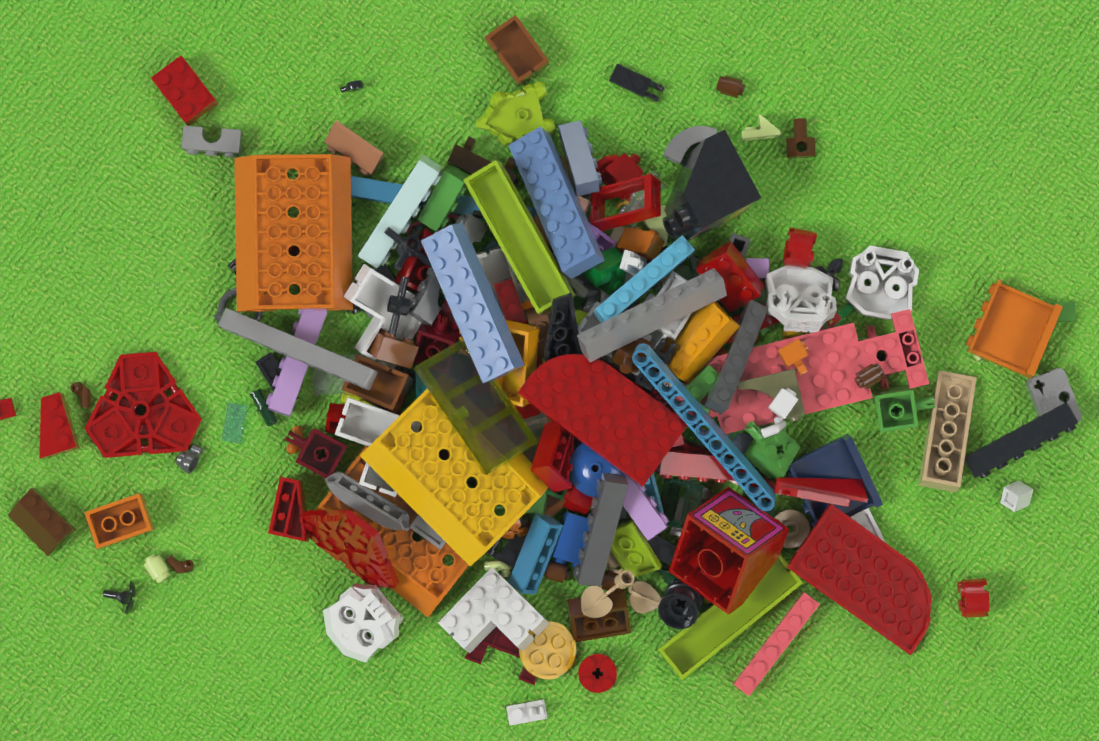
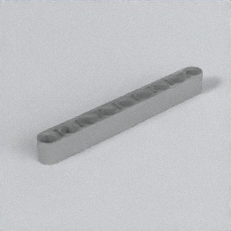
(297, 349)

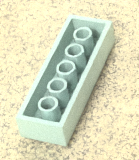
(401, 209)

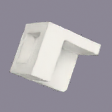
(1016, 496)

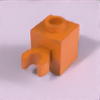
(793, 354)

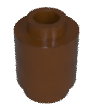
(730, 86)
(869, 376)
(556, 572)
(608, 581)

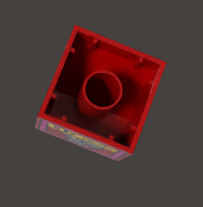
(727, 549)

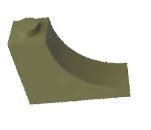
(771, 385)

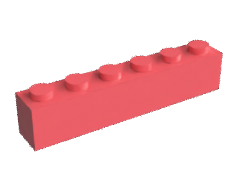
(776, 643)

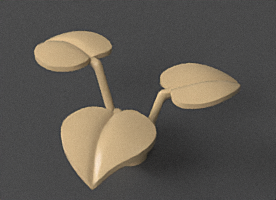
(642, 598)

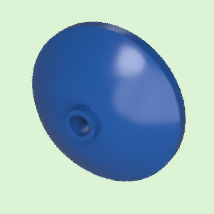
(582, 473)

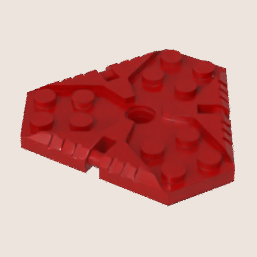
(168, 421)
(352, 542)

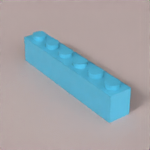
(645, 280)

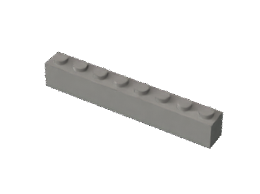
(652, 315)

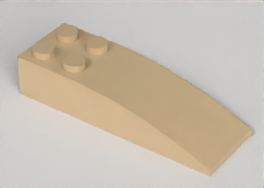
(947, 432)

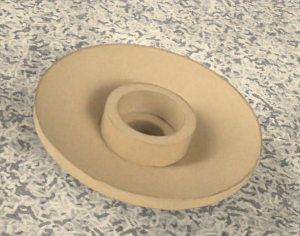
(800, 527)

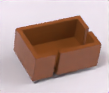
(516, 50)
(386, 391)

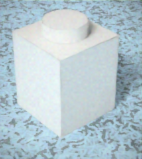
(783, 402)

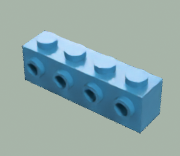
(535, 554)

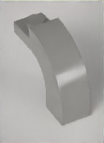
(685, 140)

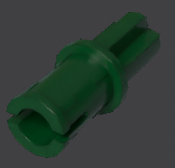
(260, 402)

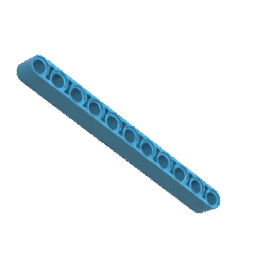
(386, 193)
(703, 418)

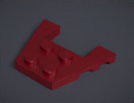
(498, 640)

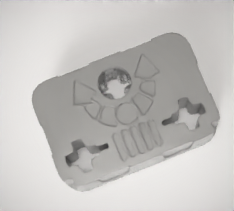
(1048, 395)

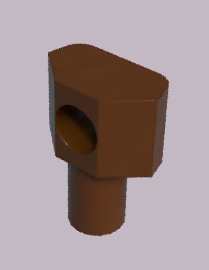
(800, 136)

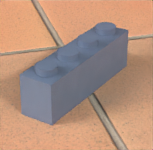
(579, 158)

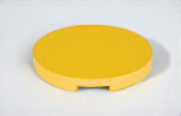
(550, 652)

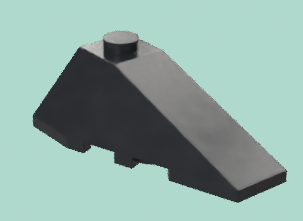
(562, 329)

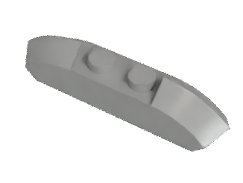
(368, 502)

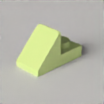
(765, 131)

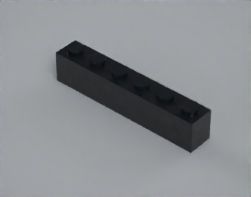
(1020, 440)

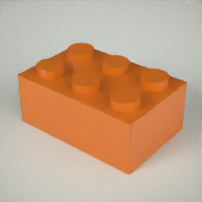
(119, 521)

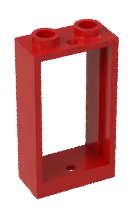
(652, 202)

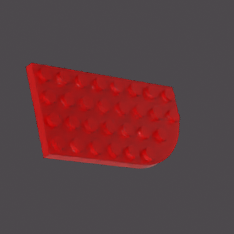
(604, 413)
(865, 578)

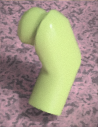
(499, 565)

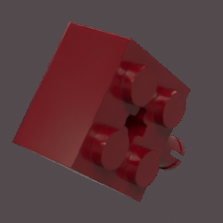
(435, 338)
(308, 448)

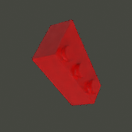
(56, 427)
(553, 457)
(287, 510)

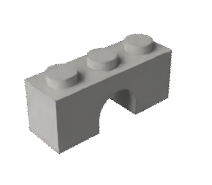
(228, 144)

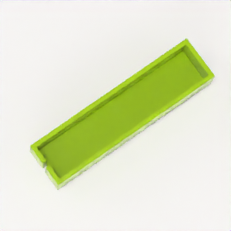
(518, 236)
(716, 629)

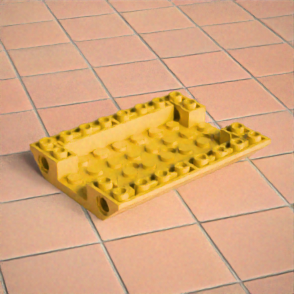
(439, 487)

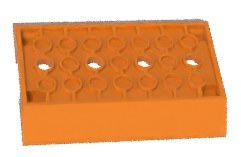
(267, 232)
(418, 565)

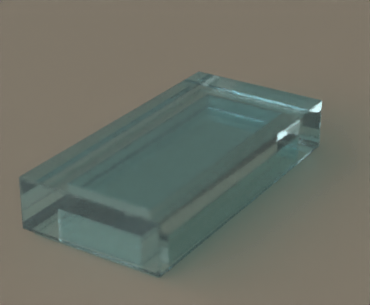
(234, 423)

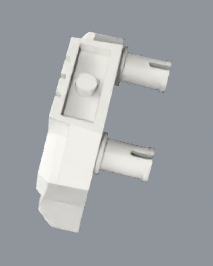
(879, 298)
(800, 308)
(350, 631)

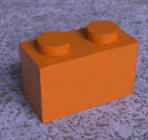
(641, 242)

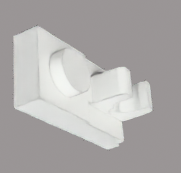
(632, 262)
(526, 712)

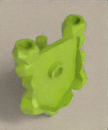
(515, 114)

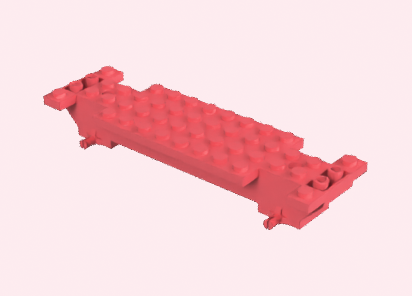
(831, 367)

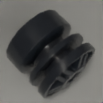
(680, 605)

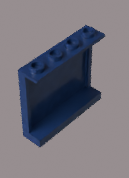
(835, 461)

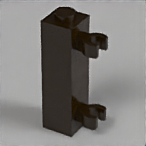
(470, 163)

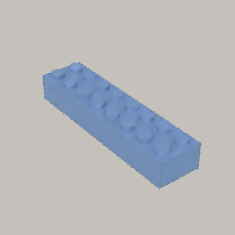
(556, 202)
(472, 302)

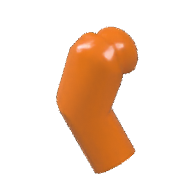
(291, 448)

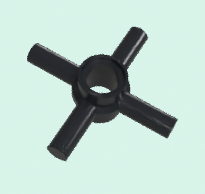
(408, 246)
(398, 305)

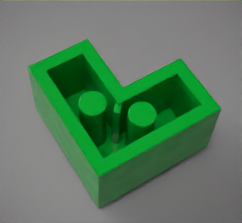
(607, 274)

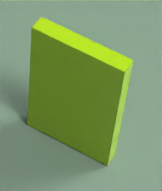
(633, 550)

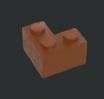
(393, 350)

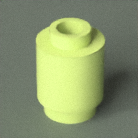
(156, 568)

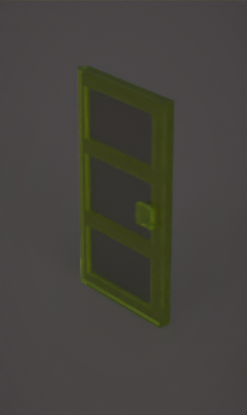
(476, 409)

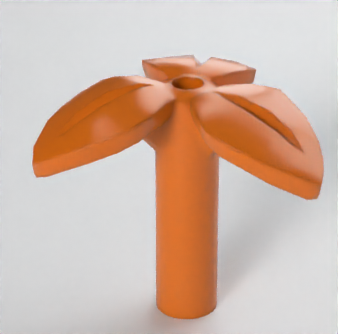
(515, 529)

